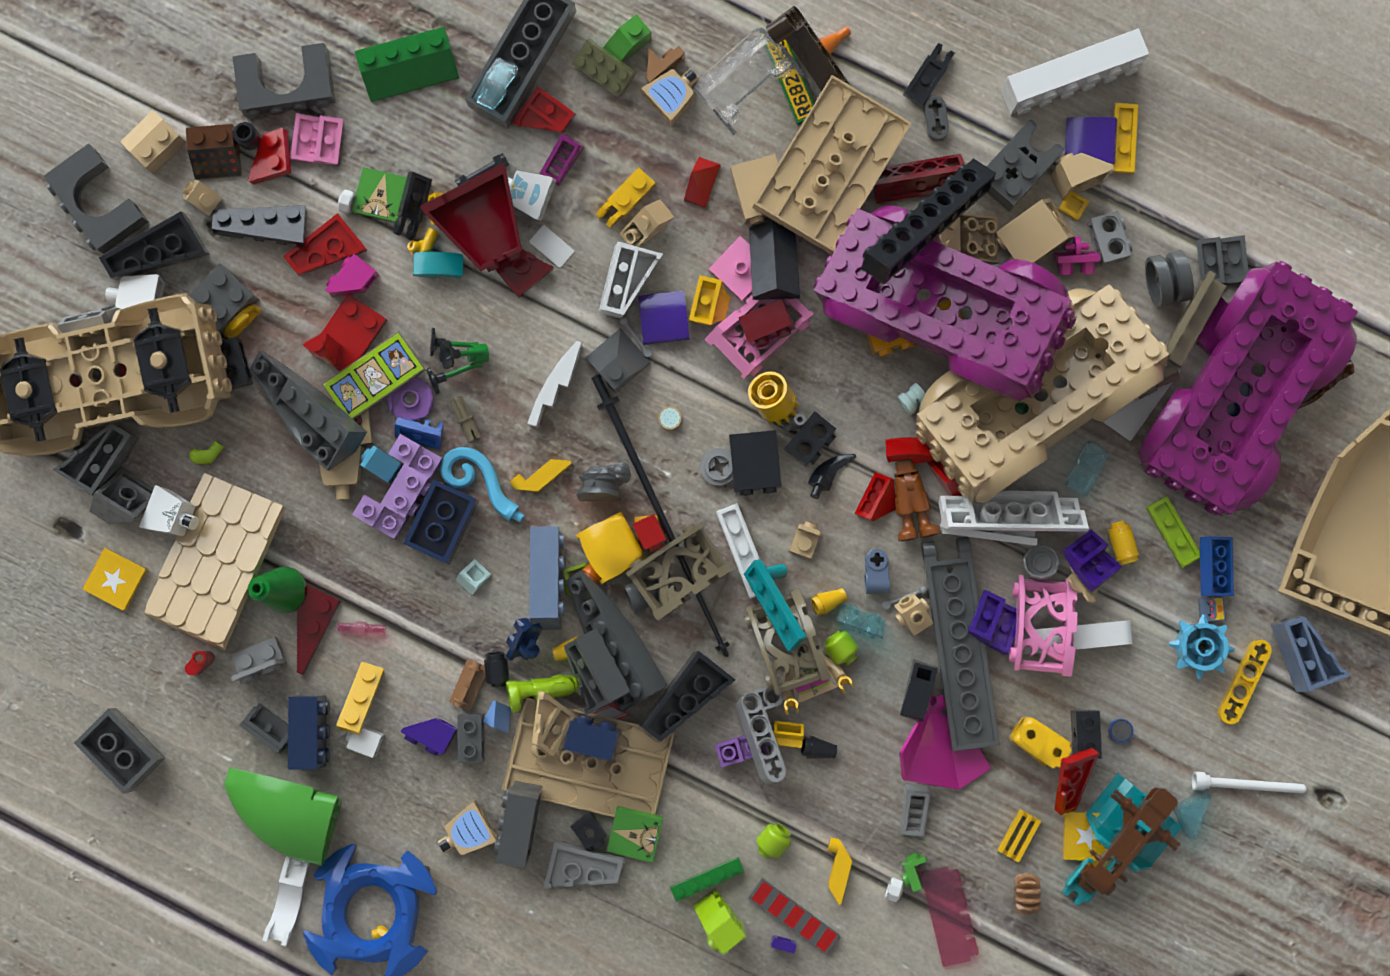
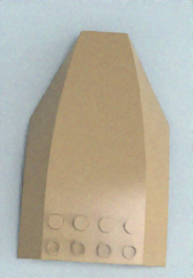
(1345, 540)

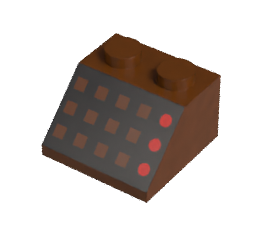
(213, 151)

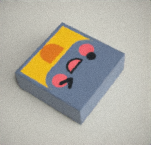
(1212, 608)

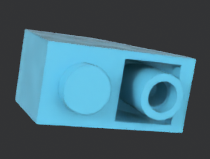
(381, 464)

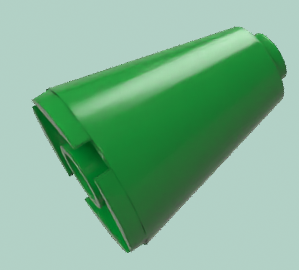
(279, 589)

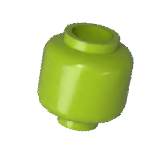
(841, 648)
(773, 841)

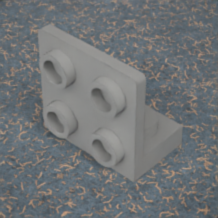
(258, 659)

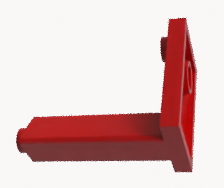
(346, 334)

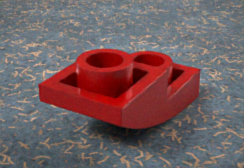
(907, 448)

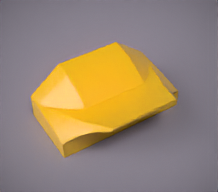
(709, 302)

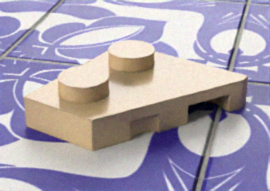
(550, 723)

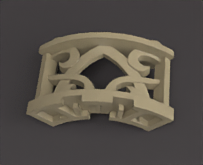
(712, 562)
(811, 660)

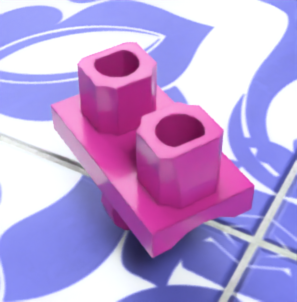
(1088, 258)

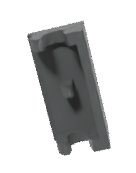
(266, 728)

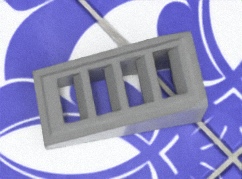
(916, 790)

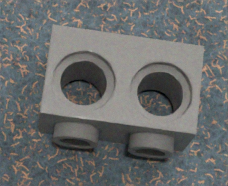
(1102, 239)

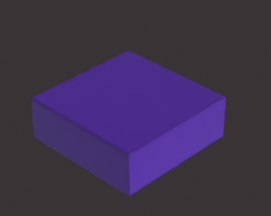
(783, 944)

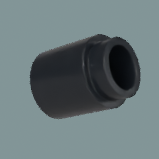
(246, 136)
(496, 669)

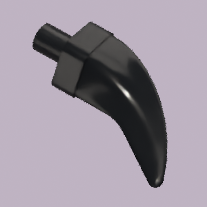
(824, 474)

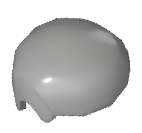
(1041, 562)

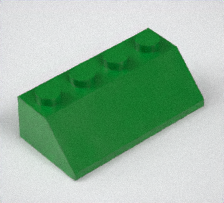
(407, 64)

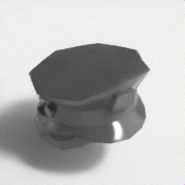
(603, 481)

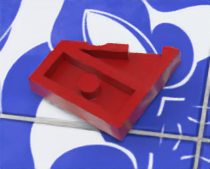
(544, 113)
(271, 157)

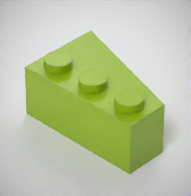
(719, 922)

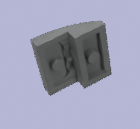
(1224, 257)

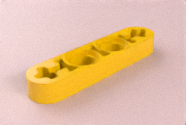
(1241, 680)

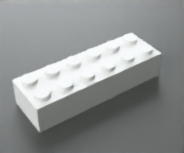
(1074, 72)

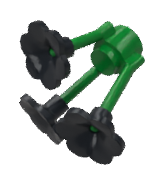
(475, 352)

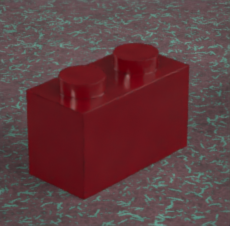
(767, 323)

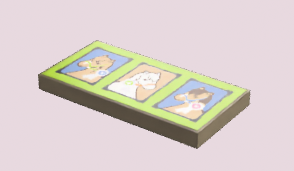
(374, 376)

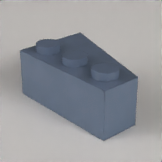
(1306, 655)

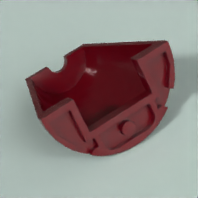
(479, 219)

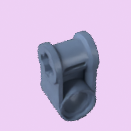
(877, 577)

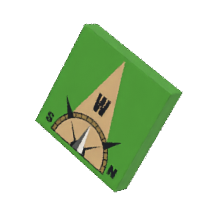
(379, 194)
(634, 834)

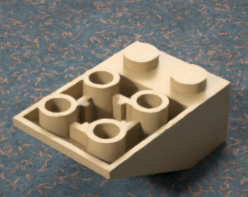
(973, 236)

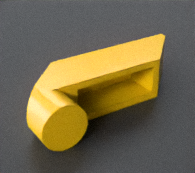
(541, 477)
(840, 869)

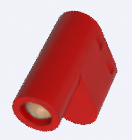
(199, 662)

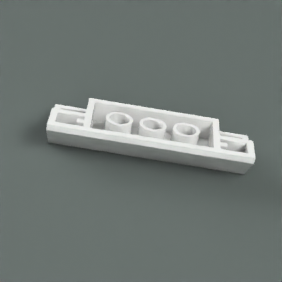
(1014, 512)

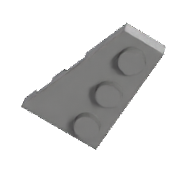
(578, 866)

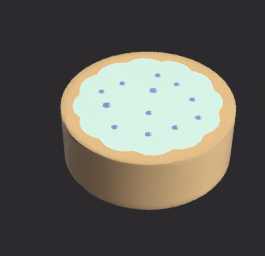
(669, 418)

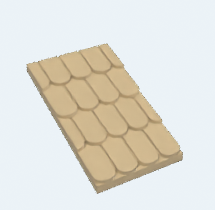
(831, 164)
(211, 566)
(588, 782)

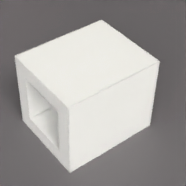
(366, 743)

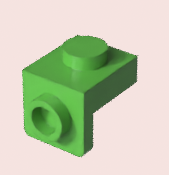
(910, 876)

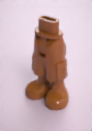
(912, 499)

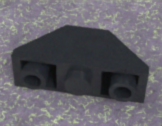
(918, 690)

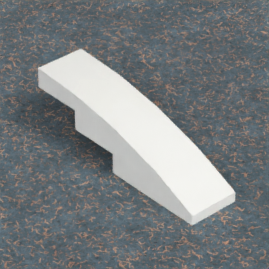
(559, 377)

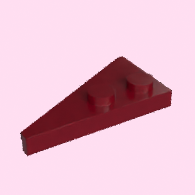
(312, 623)

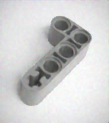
(766, 737)

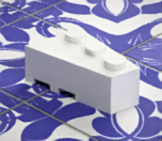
(625, 277)

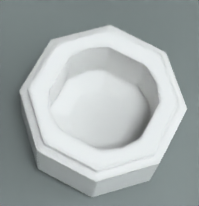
(346, 201)
(894, 889)

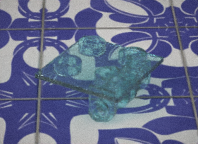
(869, 623)

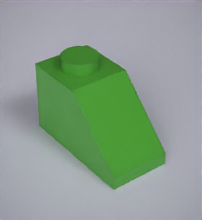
(629, 39)

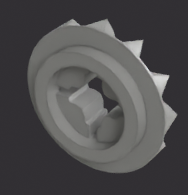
(708, 462)

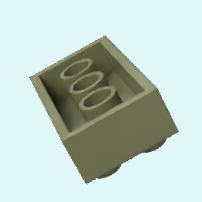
(604, 68)

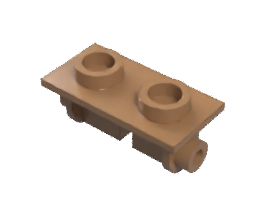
(468, 685)

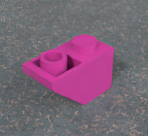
(352, 279)

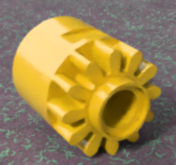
(772, 397)

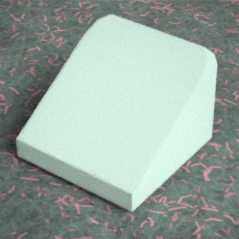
(473, 577)

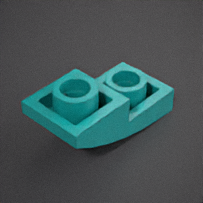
(437, 264)

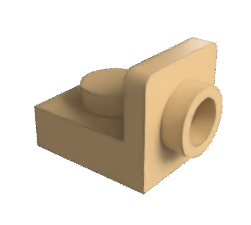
(805, 540)

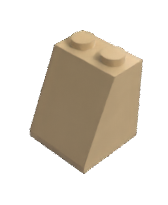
(1035, 232)

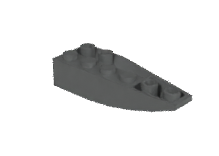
(308, 413)
(620, 638)

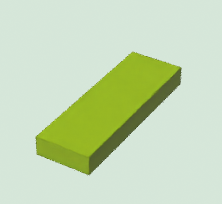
(1173, 531)

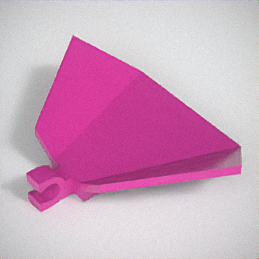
(929, 757)

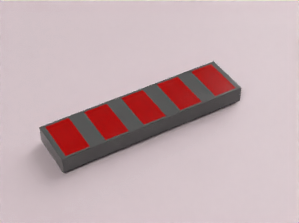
(794, 916)

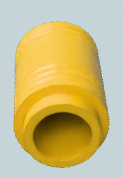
(1123, 542)

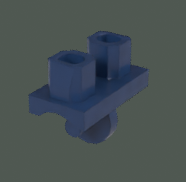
(524, 641)

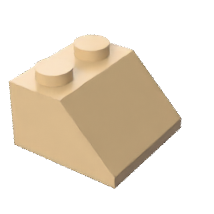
(153, 142)
(1079, 173)

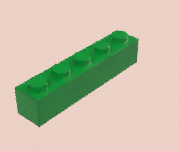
(707, 879)

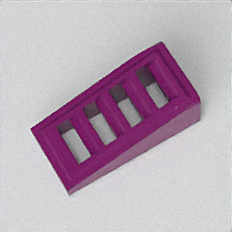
(573, 155)

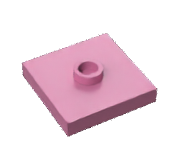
(735, 269)

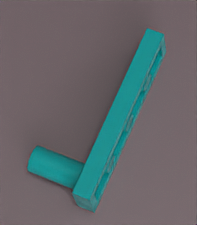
(773, 603)

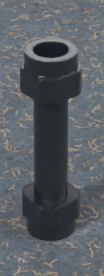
(497, 160)

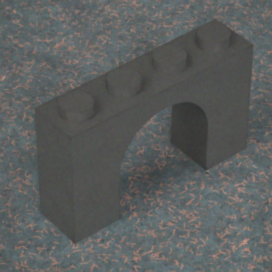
(314, 89)
(68, 182)

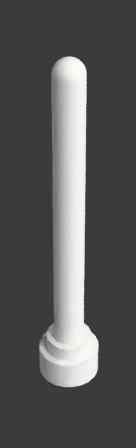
(1201, 781)

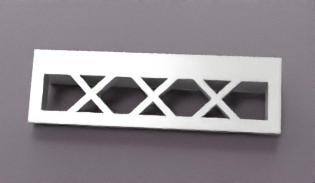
(1021, 537)

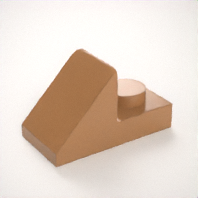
(658, 67)

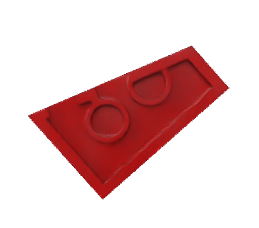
(325, 246)

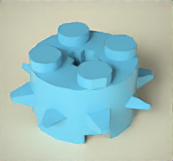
(1201, 660)

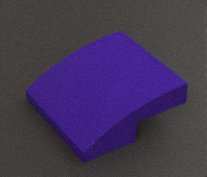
(1092, 137)
(663, 317)
(1091, 561)
(994, 623)

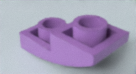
(735, 750)

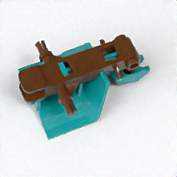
(1133, 830)

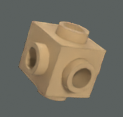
(913, 614)

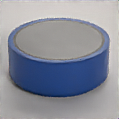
(1120, 730)

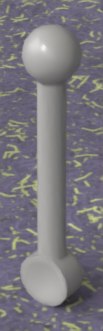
(646, 351)
(887, 604)

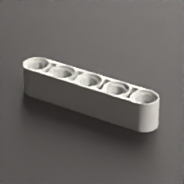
(1091, 635)

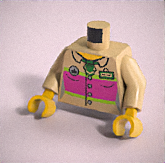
(794, 696)

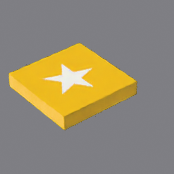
(115, 579)
(1079, 837)

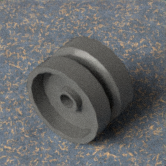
(1169, 278)

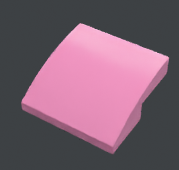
(316, 139)

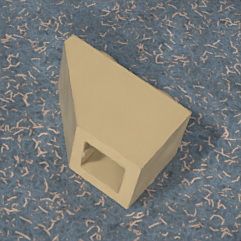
(647, 224)

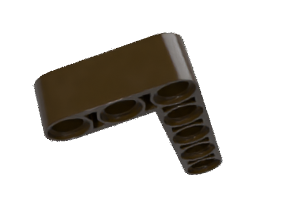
(806, 45)

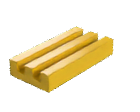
(1036, 822)

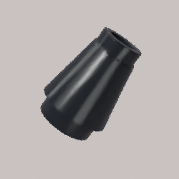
(817, 748)

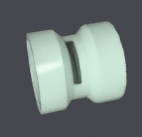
(911, 399)

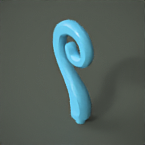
(499, 501)

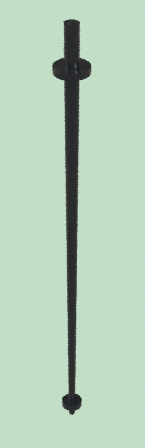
(608, 404)

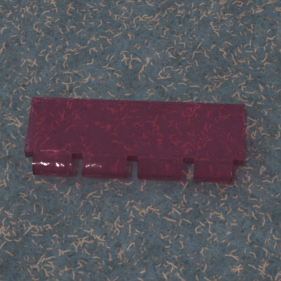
(944, 911)

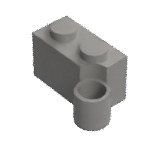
(87, 319)

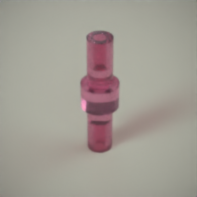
(361, 628)

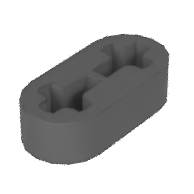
(941, 118)

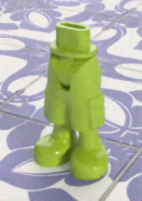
(555, 686)

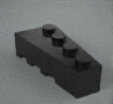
(156, 248)
(686, 694)

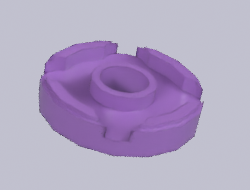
(420, 408)

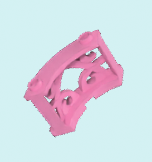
(726, 333)
(1061, 596)

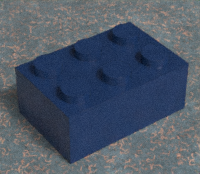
(441, 522)
(308, 732)
(592, 738)

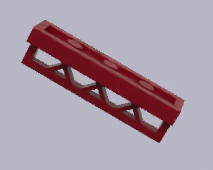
(919, 182)

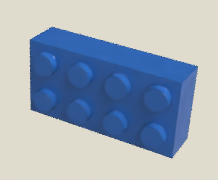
(1216, 566)

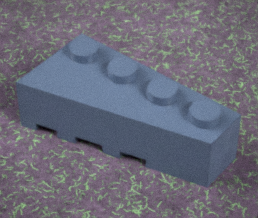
(545, 577)

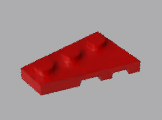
(1073, 778)

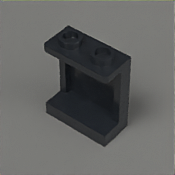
(755, 462)

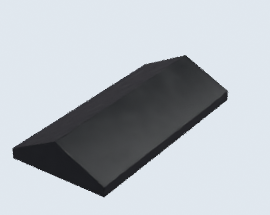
(773, 262)

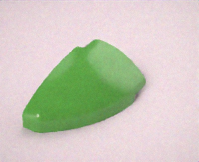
(285, 814)

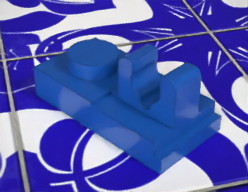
(419, 433)

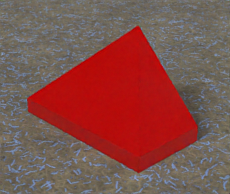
(701, 182)
(878, 498)

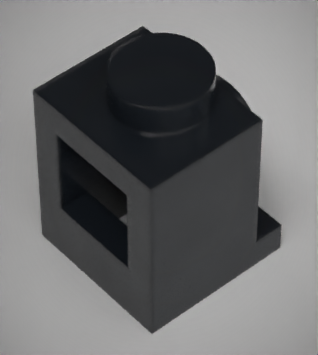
(589, 822)

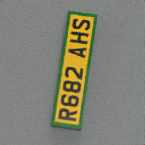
(796, 92)

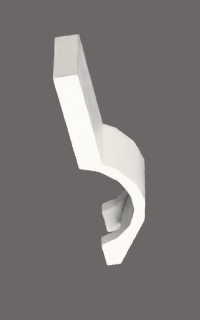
(288, 901)

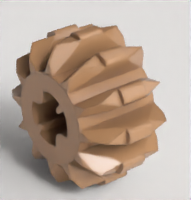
(1027, 894)

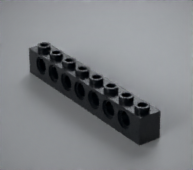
(927, 221)

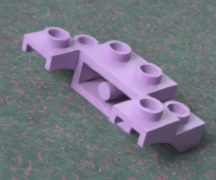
(406, 490)

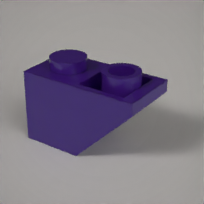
(433, 733)

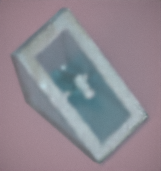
(1191, 813)

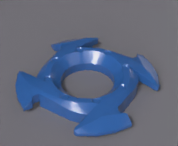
(342, 884)

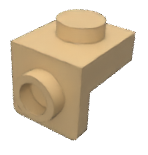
(201, 196)

